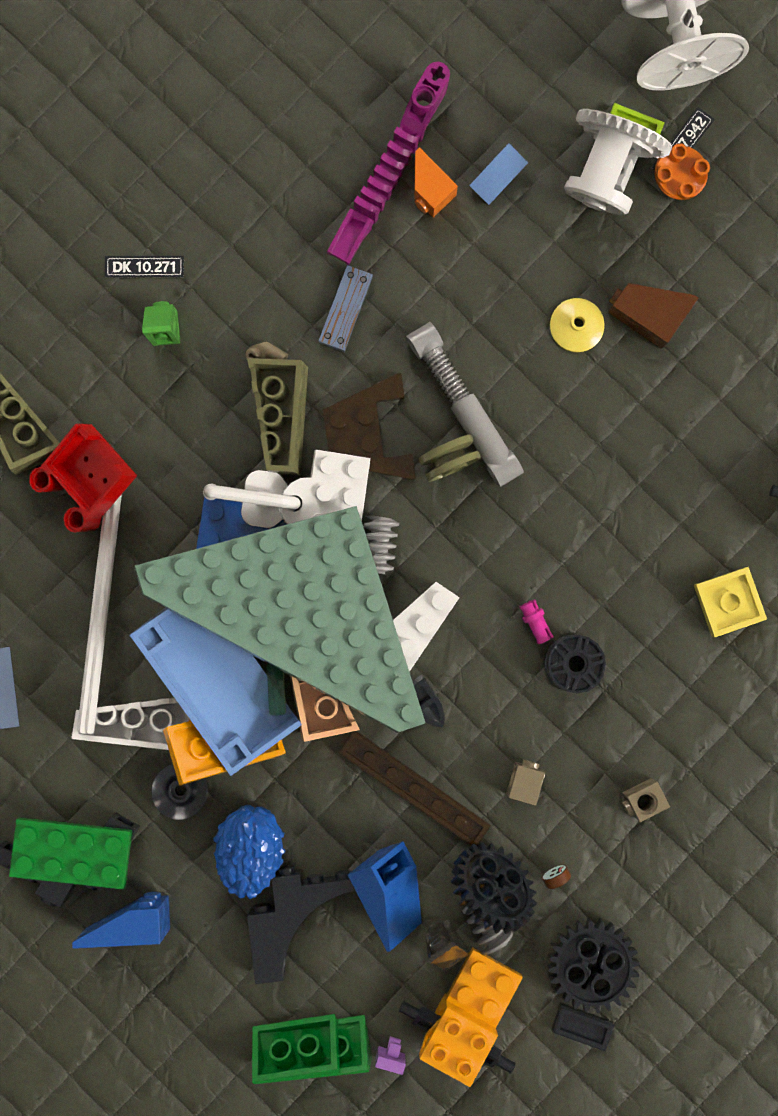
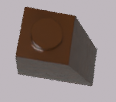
(651, 311)

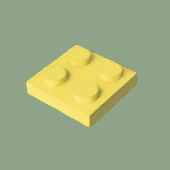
(730, 602)

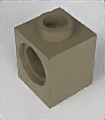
(525, 782)
(656, 804)

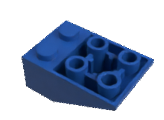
(389, 893)

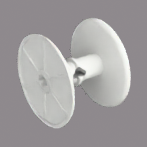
(692, 56)

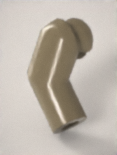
(265, 351)

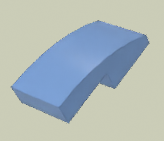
(498, 174)

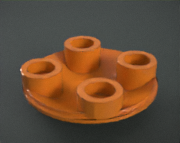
(682, 173)

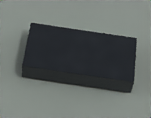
(582, 1027)

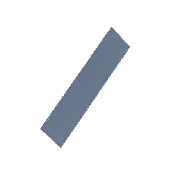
(8, 703)

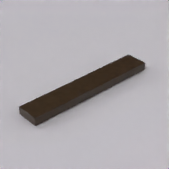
(414, 788)

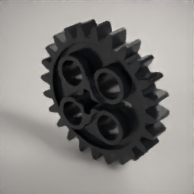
(493, 888)
(616, 975)

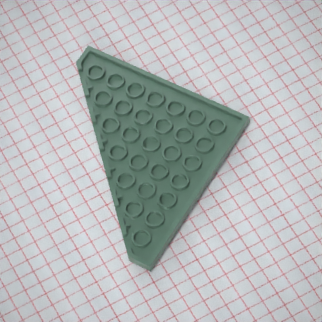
(301, 602)

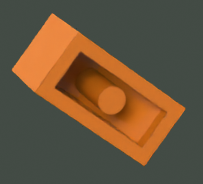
(431, 185)

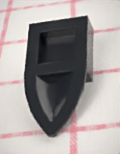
(429, 702)

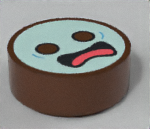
(556, 876)

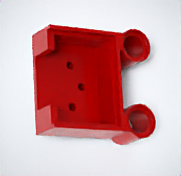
(88, 472)

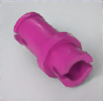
(536, 621)

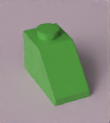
(161, 324)

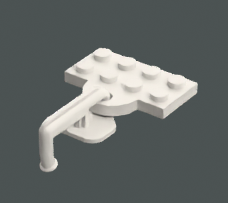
(334, 485)

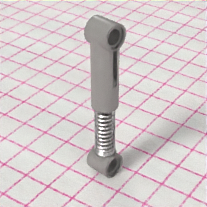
(499, 460)

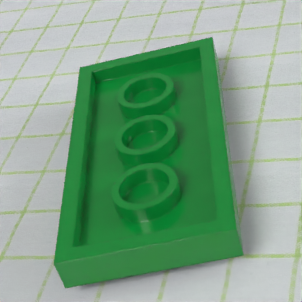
(70, 853)

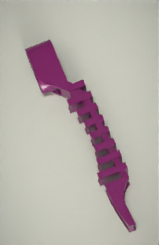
(392, 164)

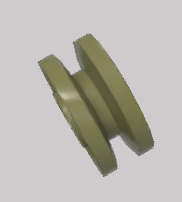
(449, 458)

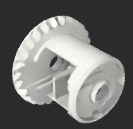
(612, 160)

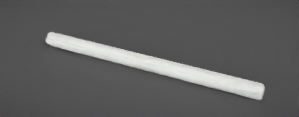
(98, 620)

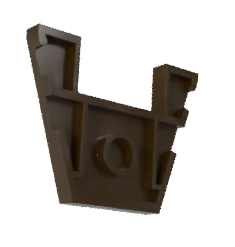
(355, 429)

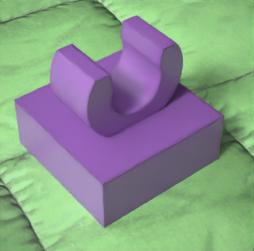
(391, 1057)

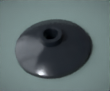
(172, 803)

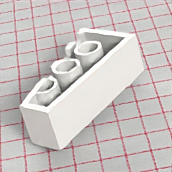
(422, 620)
(134, 723)

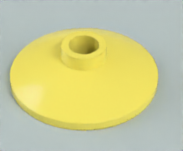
(570, 336)

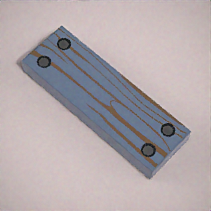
(345, 308)

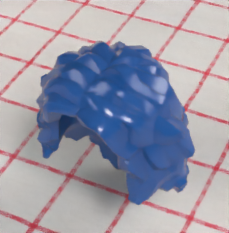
(248, 850)

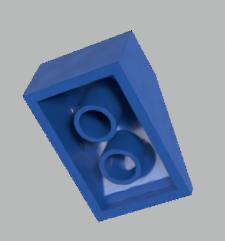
(137, 923)

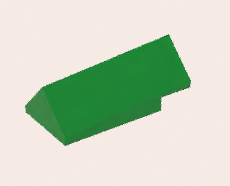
(310, 1048)

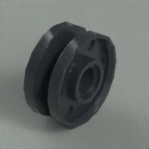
(590, 670)

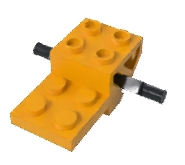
(466, 1019)

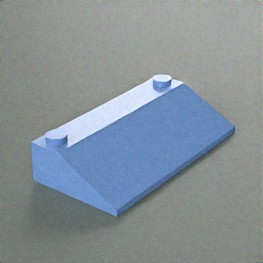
(215, 686)

